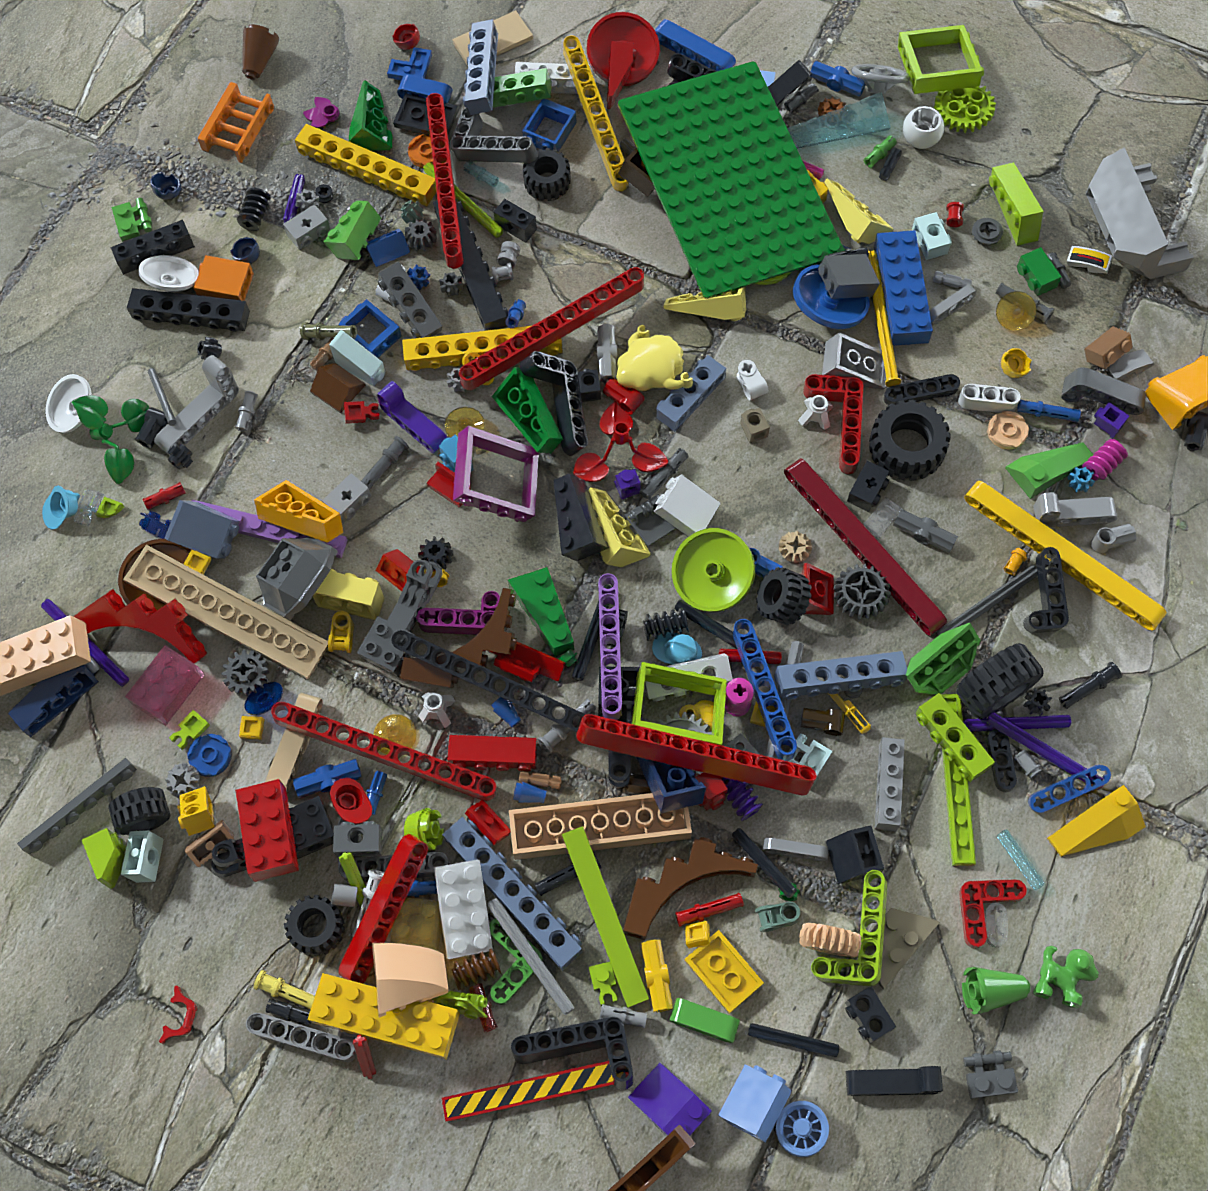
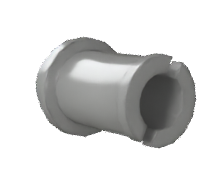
(1028, 764)

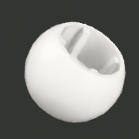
(923, 127)

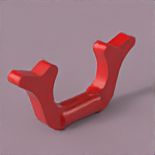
(189, 1017)

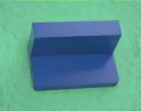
(387, 247)

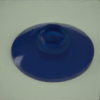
(264, 698)

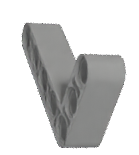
(203, 407)
(311, 1044)

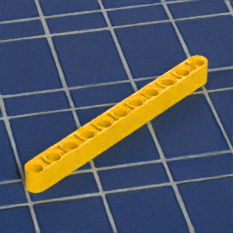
(1073, 560)

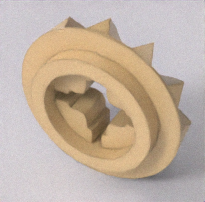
(787, 551)

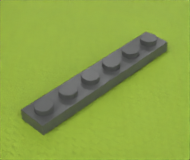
(70, 812)

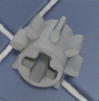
(306, 199)
(454, 380)

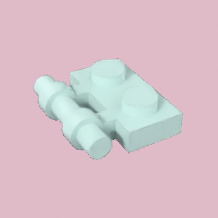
(814, 755)

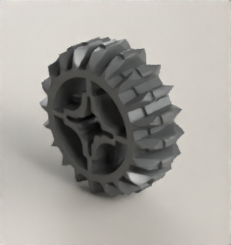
(878, 591)

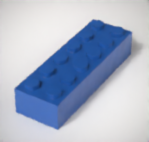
(903, 287)

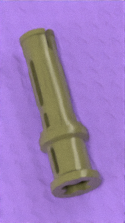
(314, 330)

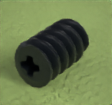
(253, 209)
(665, 623)

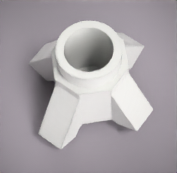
(817, 411)
(435, 707)

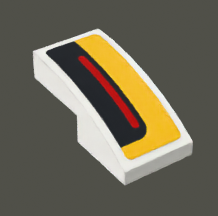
(1094, 260)

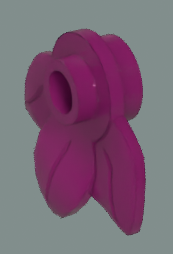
(322, 112)

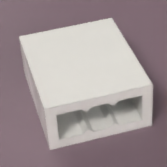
(686, 505)

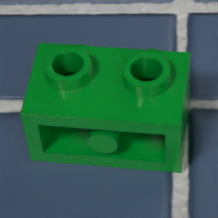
(1038, 271)

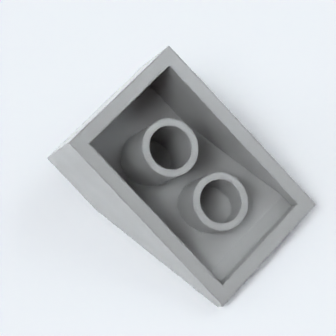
(853, 358)

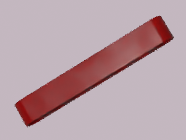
(383, 908)

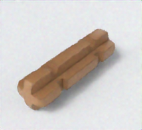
(539, 779)

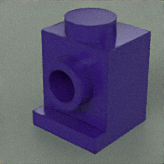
(1110, 419)
(625, 480)

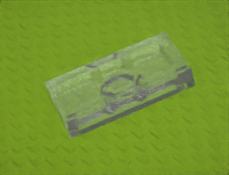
(882, 518)

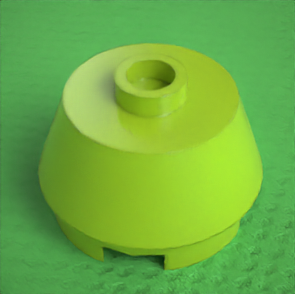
(425, 826)

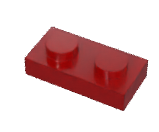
(488, 822)

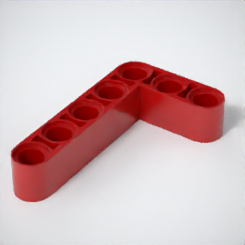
(849, 416)

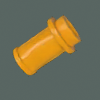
(1018, 556)

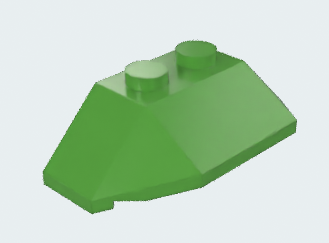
(943, 660)

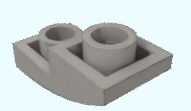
(1131, 363)

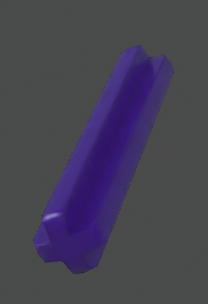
(297, 187)

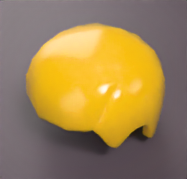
(1015, 363)

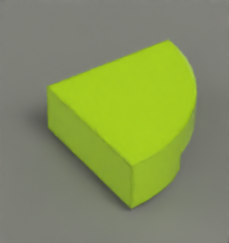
(109, 508)

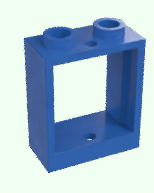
(555, 112)
(385, 339)

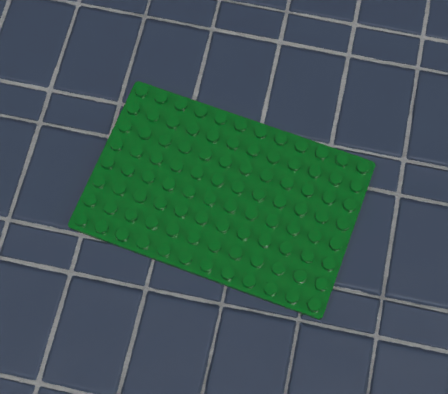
(730, 179)

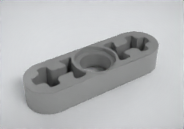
(952, 303)
(795, 849)

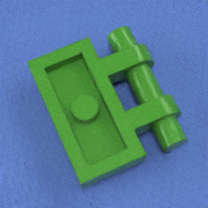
(126, 222)

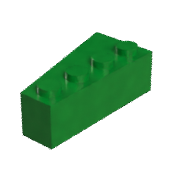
(528, 411)
(541, 603)

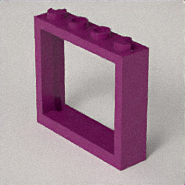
(475, 437)

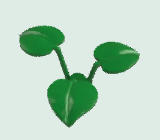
(92, 414)

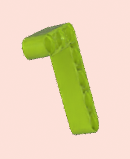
(867, 939)

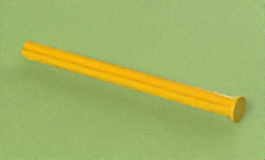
(883, 327)

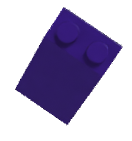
(669, 1102)

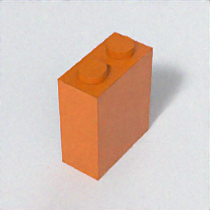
(223, 278)

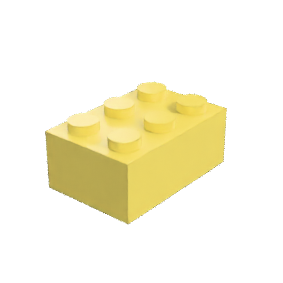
(350, 594)

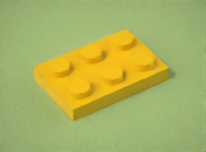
(724, 972)

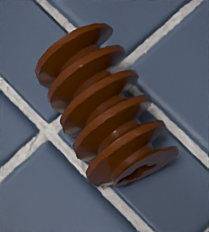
(475, 969)

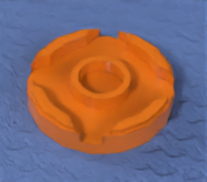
(420, 150)

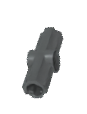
(925, 530)

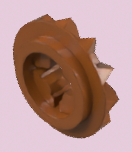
(827, 103)

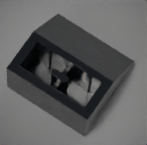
(854, 854)

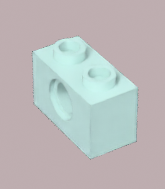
(931, 245)
(142, 856)

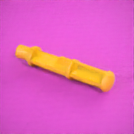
(849, 709)

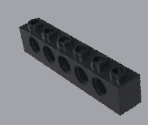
(198, 306)

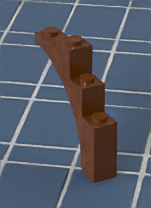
(491, 638)
(676, 875)
(656, 1162)

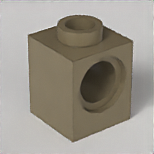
(754, 432)

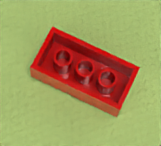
(266, 830)

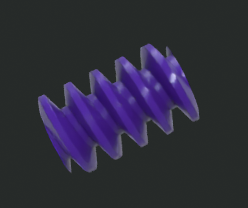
(741, 798)

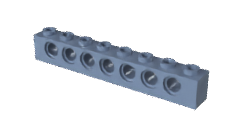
(561, 955)

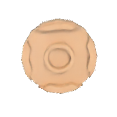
(1008, 430)

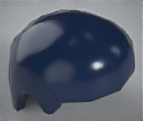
(165, 186)
(245, 250)

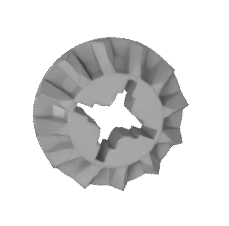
(191, 777)

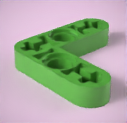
(520, 964)

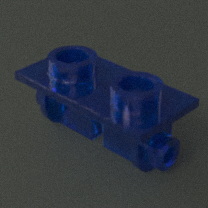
(153, 522)

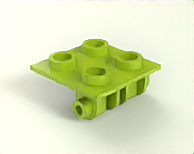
(467, 1004)

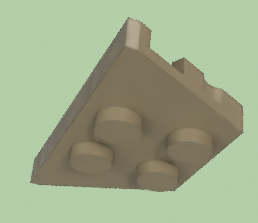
(902, 937)

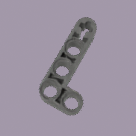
(1104, 390)

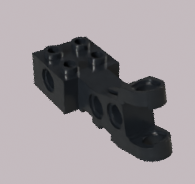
(619, 761)
(310, 829)

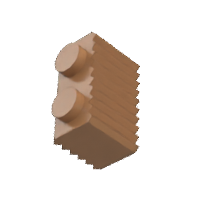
(1108, 347)
(201, 848)

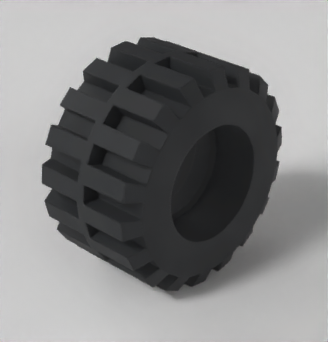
(551, 186)
(783, 596)
(139, 810)
(301, 913)

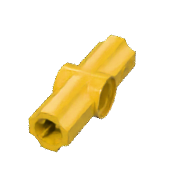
(657, 976)

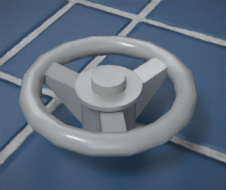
(879, 76)

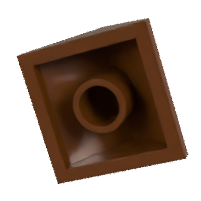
(335, 386)

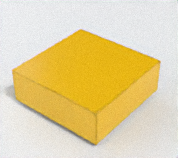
(197, 561)
(756, 717)
(251, 727)
(697, 934)

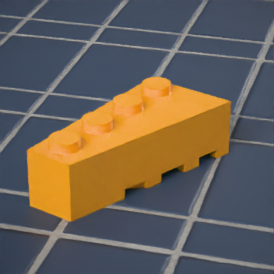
(298, 511)

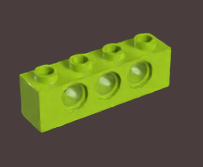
(953, 725)

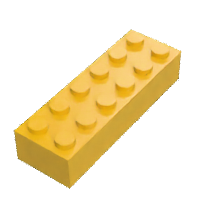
(354, 1010)

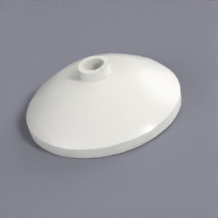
(168, 273)
(59, 409)

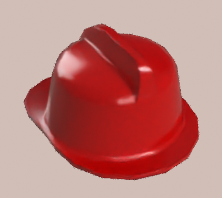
(350, 801)

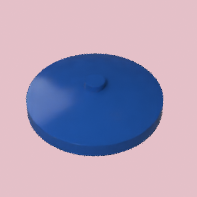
(817, 304)

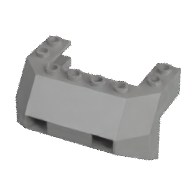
(1129, 220)

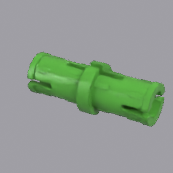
(880, 151)

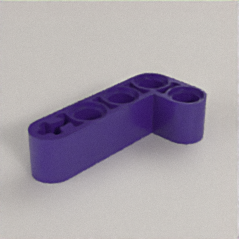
(410, 418)

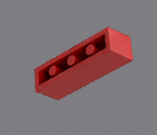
(493, 752)

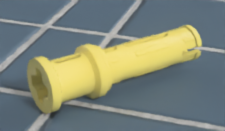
(278, 987)

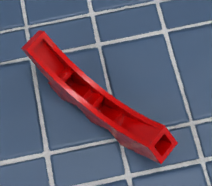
(141, 614)

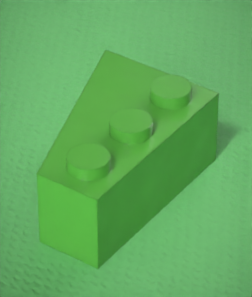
(352, 231)

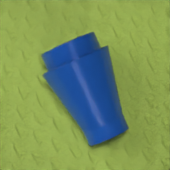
(506, 711)
(528, 794)

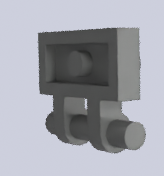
(990, 1083)

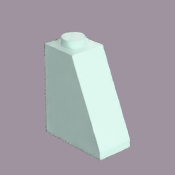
(356, 359)

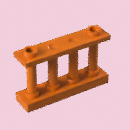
(226, 109)

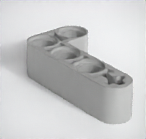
(1074, 511)

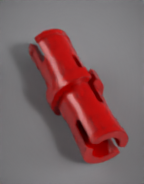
(164, 496)

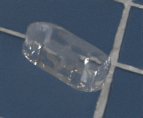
(1002, 925)

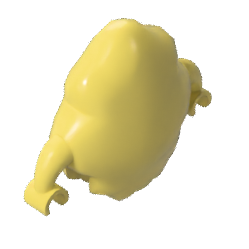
(652, 363)

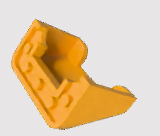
(1180, 392)

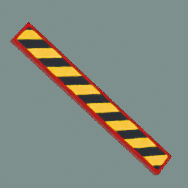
(528, 1091)

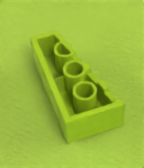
(1017, 203)

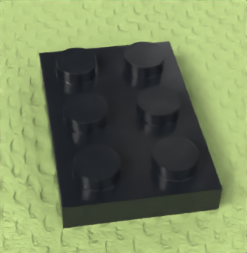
(414, 115)

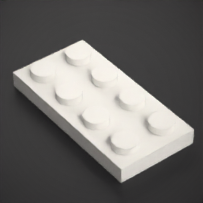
(463, 909)

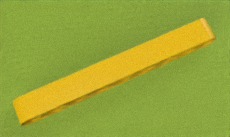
(594, 105)

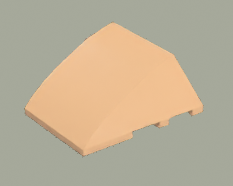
(407, 975)

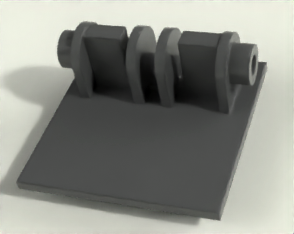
(647, 523)

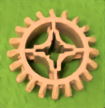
(830, 940)

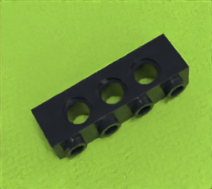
(162, 241)

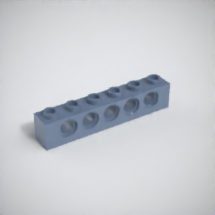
(481, 67)
(870, 665)

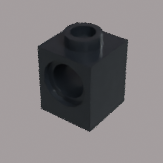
(590, 392)

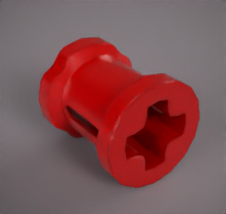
(954, 214)

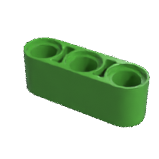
(704, 1020)

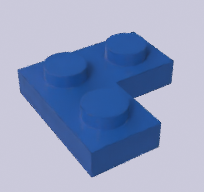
(416, 66)

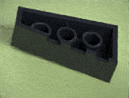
(577, 519)

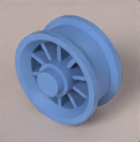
(802, 1129)

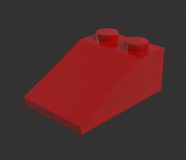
(621, 60)

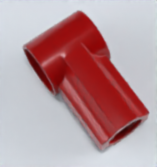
(627, 398)

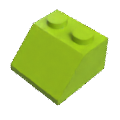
(106, 855)

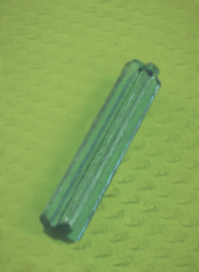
(1020, 859)

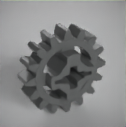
(242, 670)

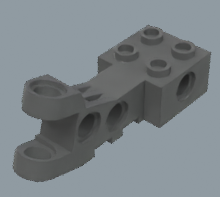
(417, 592)

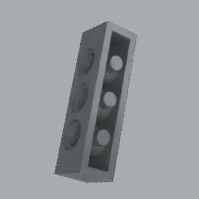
(397, 275)

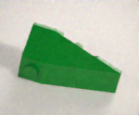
(368, 123)

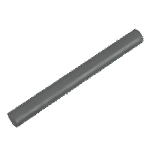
(162, 397)

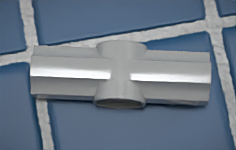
(607, 352)

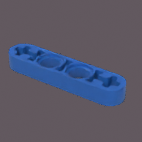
(1070, 791)

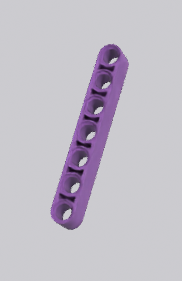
(610, 656)

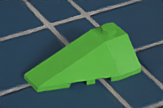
(1043, 469)

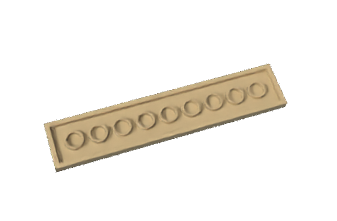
(227, 612)

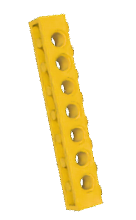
(366, 165)
(456, 342)

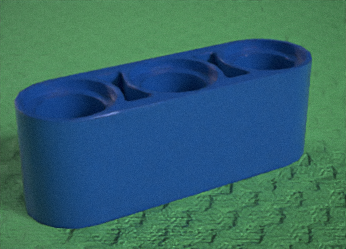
(423, 87)

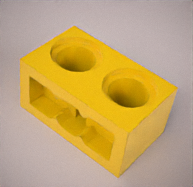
(196, 811)

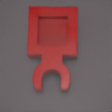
(357, 412)

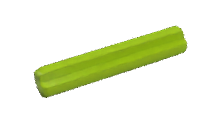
(353, 875)

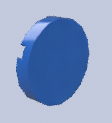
(209, 755)

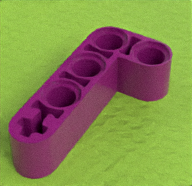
(459, 617)

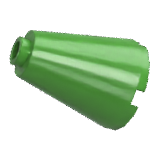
(992, 989)

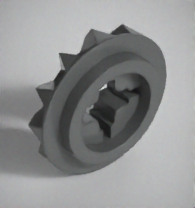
(993, 227)

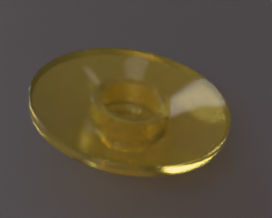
(1011, 302)
(463, 417)
(406, 731)

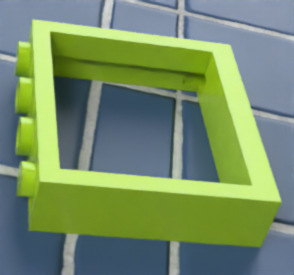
(943, 80)
(685, 680)

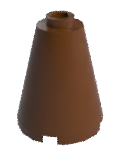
(257, 50)

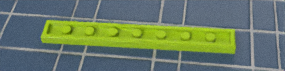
(958, 801)
(605, 916)

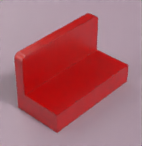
(443, 483)
(394, 568)

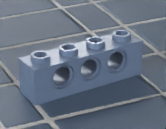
(676, 416)

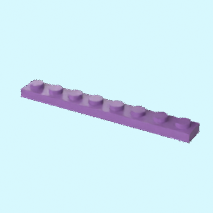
(254, 527)

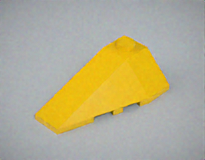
(1108, 821)

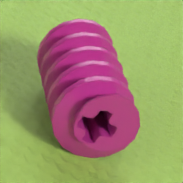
(1106, 459)
(738, 697)

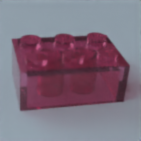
(164, 685)

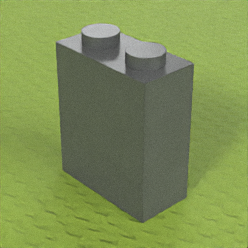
(848, 276)

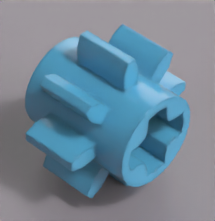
(1081, 479)

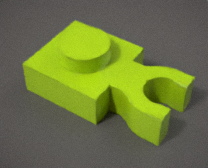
(191, 727)
(603, 978)

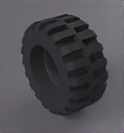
(916, 418)
(999, 680)

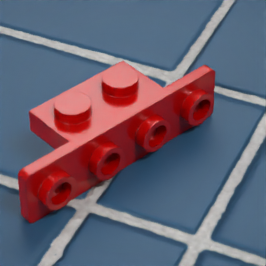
(529, 663)

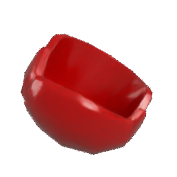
(406, 36)

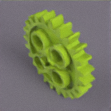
(965, 107)

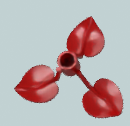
(618, 423)

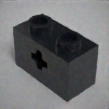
(515, 220)
(861, 494)

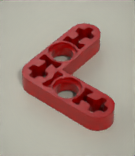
(981, 896)

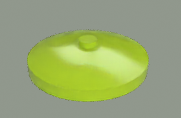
(713, 570)

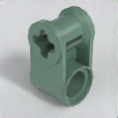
(776, 916)

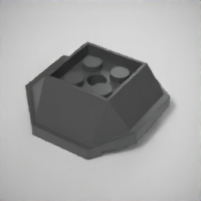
(294, 574)

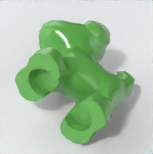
(1078, 967)

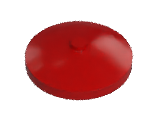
(624, 28)

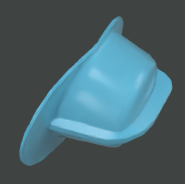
(59, 506)
(676, 648)

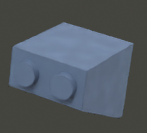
(202, 529)

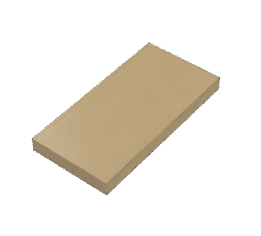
(511, 34)

